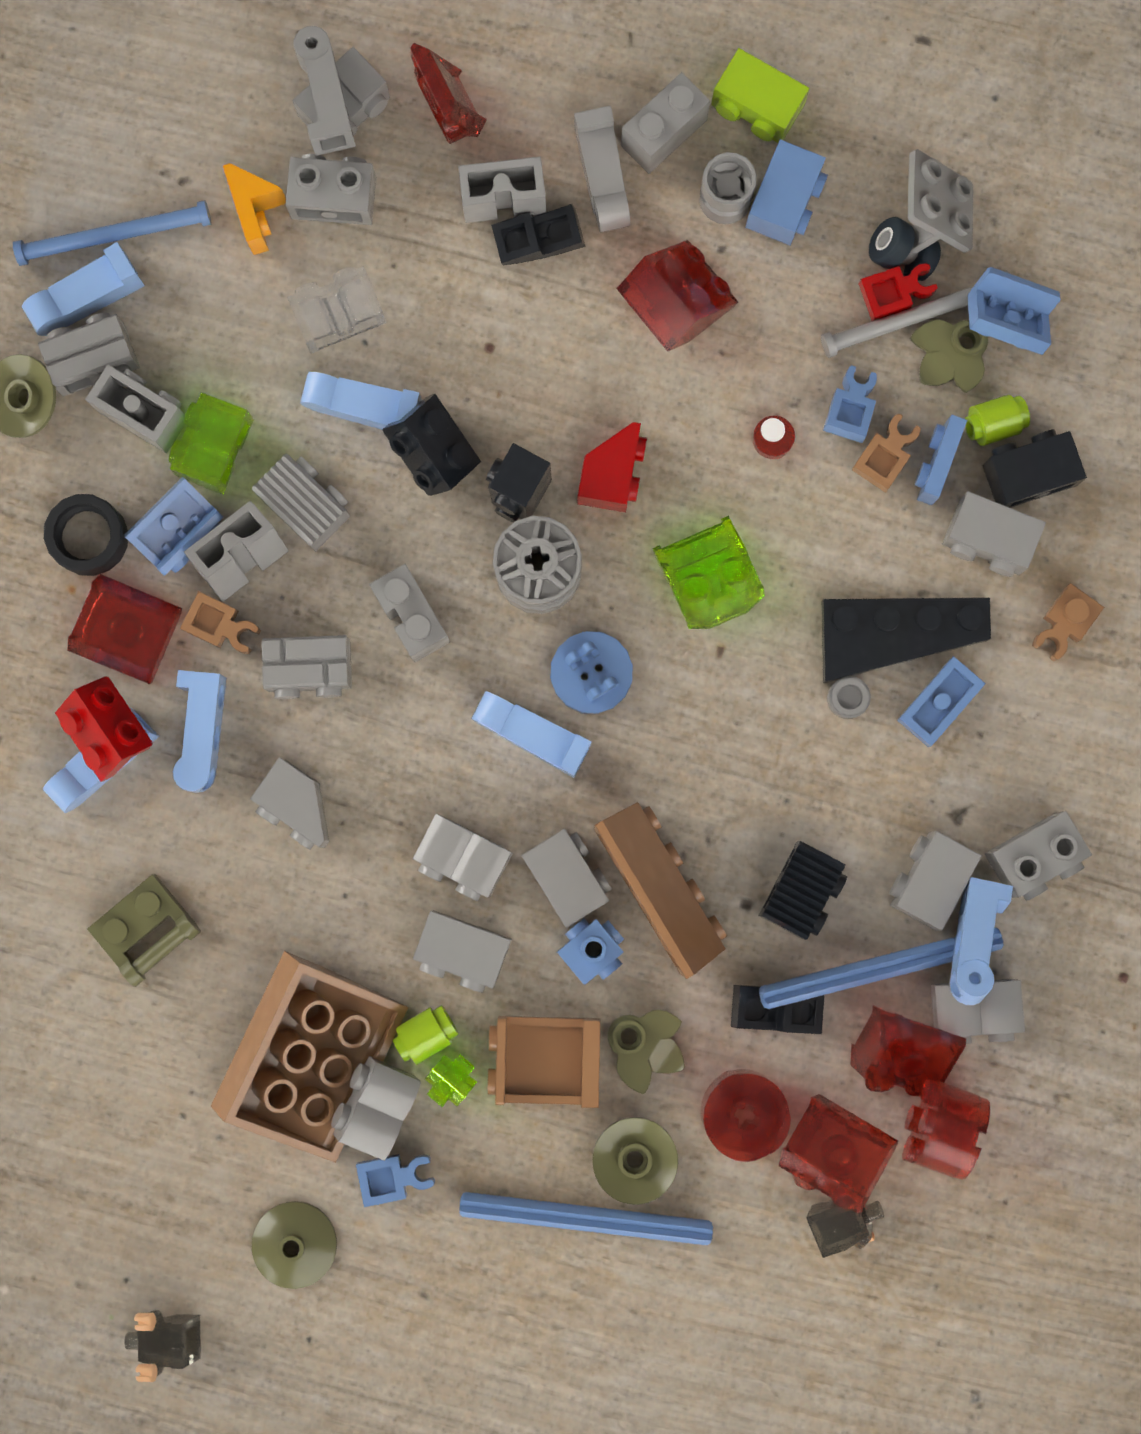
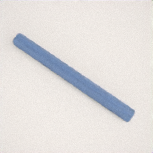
(863, 972)
(586, 1218)

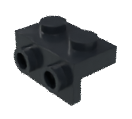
(432, 446)

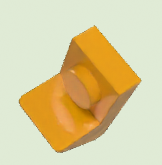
(251, 198)

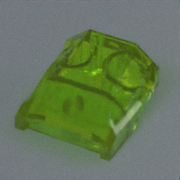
(710, 576)

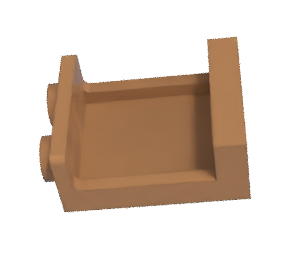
(545, 1060)

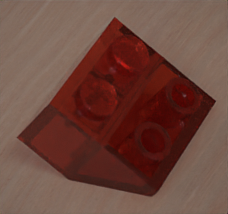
(676, 294)

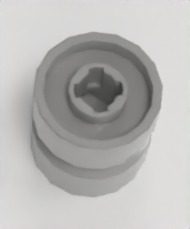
(727, 188)

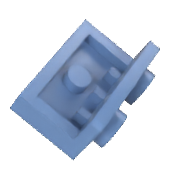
(1012, 310)
(173, 527)

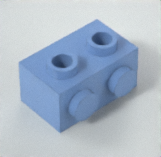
(785, 193)

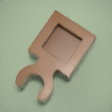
(884, 457)
(1071, 617)
(214, 622)

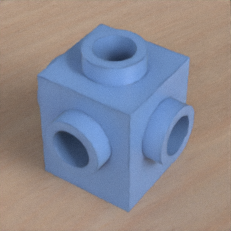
(588, 966)

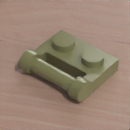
(134, 920)

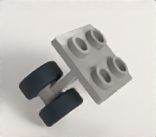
(939, 209)

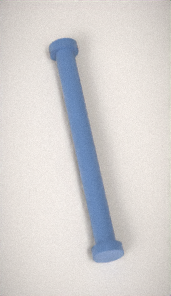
(111, 233)

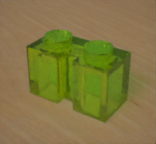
(210, 442)

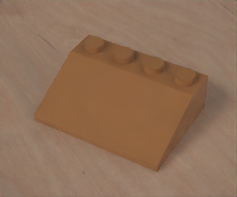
(660, 889)
(303, 1054)

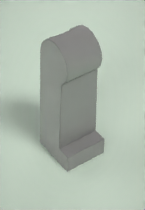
(318, 61)
(602, 167)

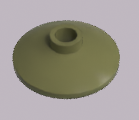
(20, 377)
(635, 1183)
(303, 1225)

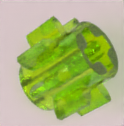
(450, 1080)

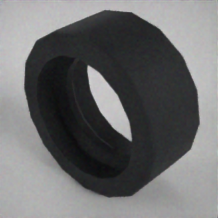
(63, 513)

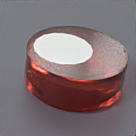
(773, 437)

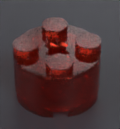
(946, 1129)
(754, 1137)

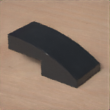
(539, 236)
(796, 1017)

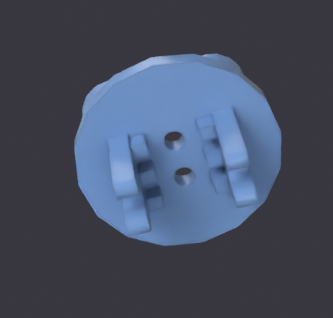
(601, 689)

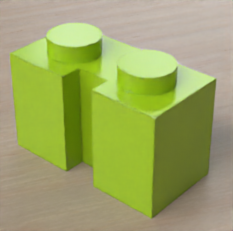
(760, 96)

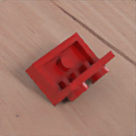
(102, 727)

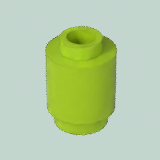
(997, 419)
(425, 1035)

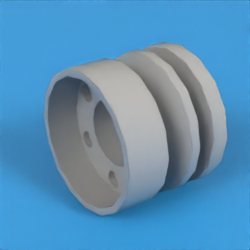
(543, 589)

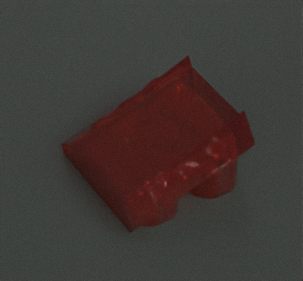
(445, 95)
(124, 628)
(903, 1053)
(837, 1154)

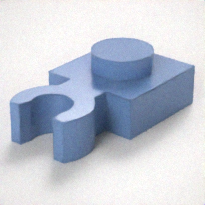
(850, 409)
(387, 1179)

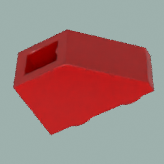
(609, 469)

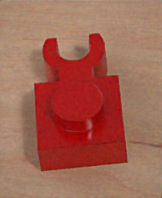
(891, 292)

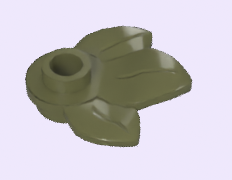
(947, 357)
(650, 1051)

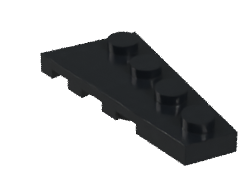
(892, 631)

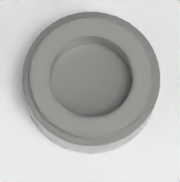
(848, 697)

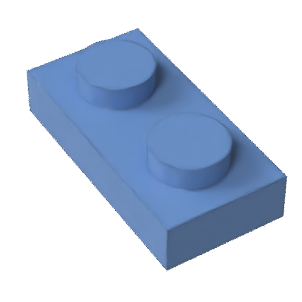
(945, 443)
(941, 701)

